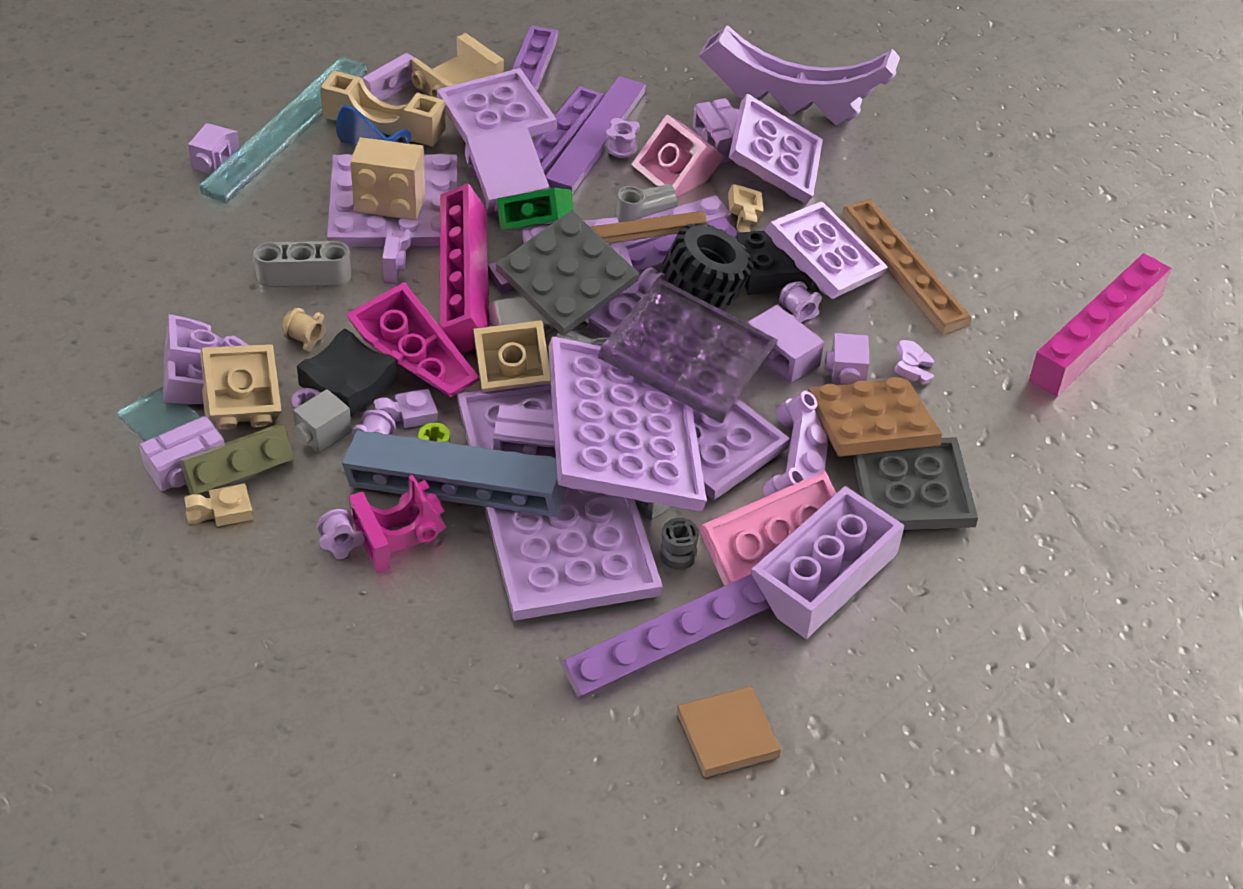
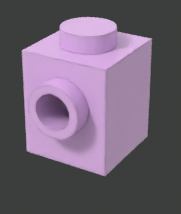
(848, 358)

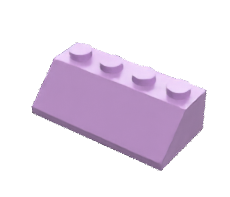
(827, 560)

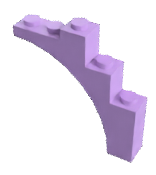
(795, 86)

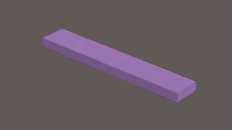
(569, 121)
(591, 138)

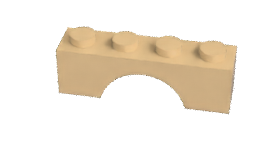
(421, 116)

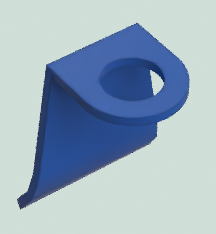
(353, 125)

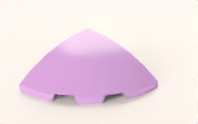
(182, 358)

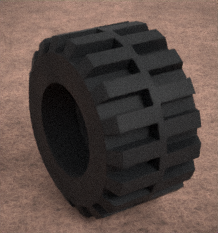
(707, 264)

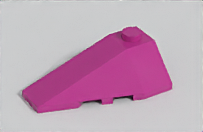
(407, 332)

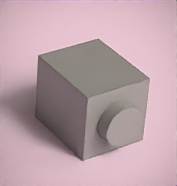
(322, 421)

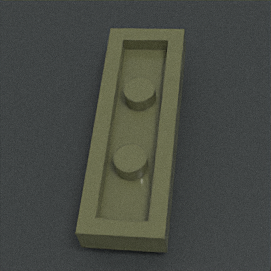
(236, 459)

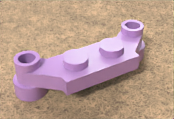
(807, 443)

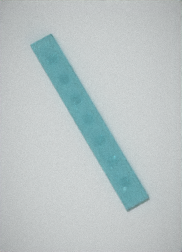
(273, 137)

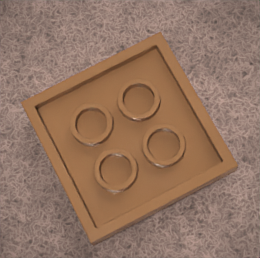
(874, 417)

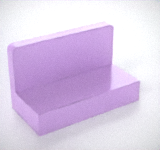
(390, 77)

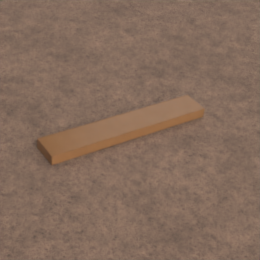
(907, 267)

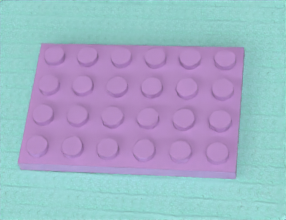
(620, 432)

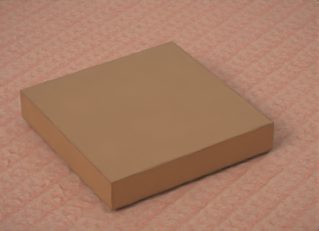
(728, 731)

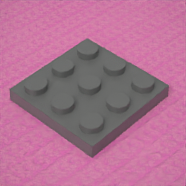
(567, 272)
(919, 485)

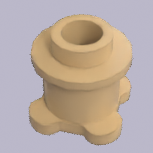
(303, 327)

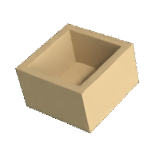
(388, 178)

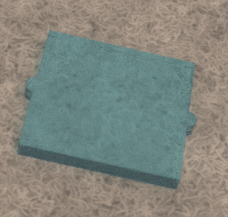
(153, 417)

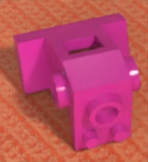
(415, 507)

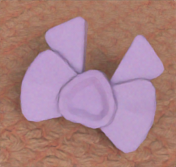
(910, 357)

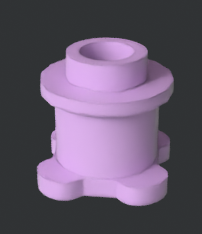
(622, 138)
(800, 301)
(376, 421)
(338, 533)

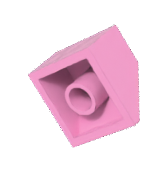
(677, 157)

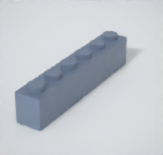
(455, 472)

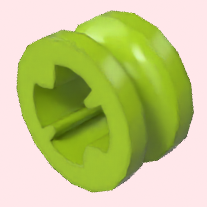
(434, 430)

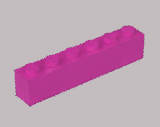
(463, 266)
(1099, 324)

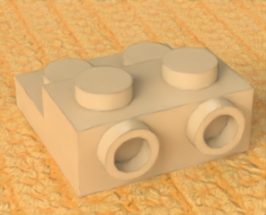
(240, 385)

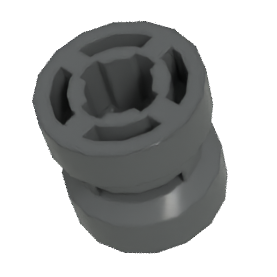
(679, 543)

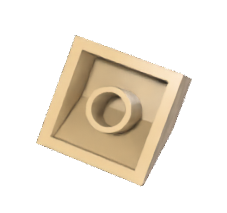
(512, 356)

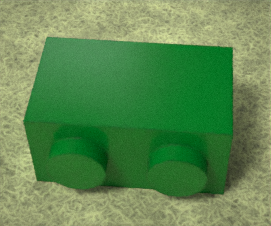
(533, 208)

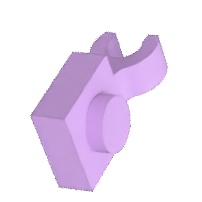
(395, 255)
(410, 408)

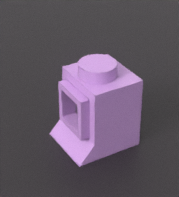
(212, 147)

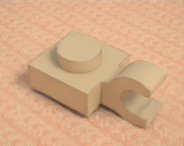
(745, 204)
(224, 505)

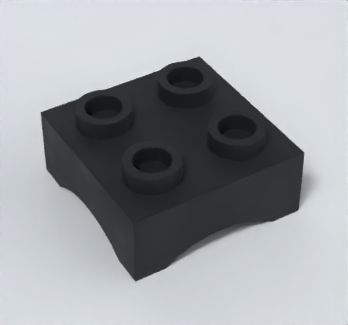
(771, 264)
(348, 371)

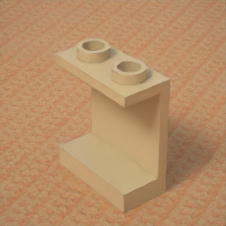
(471, 63)

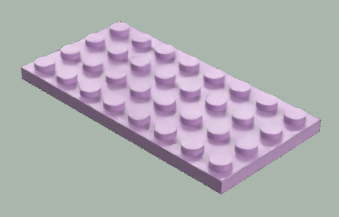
(567, 562)

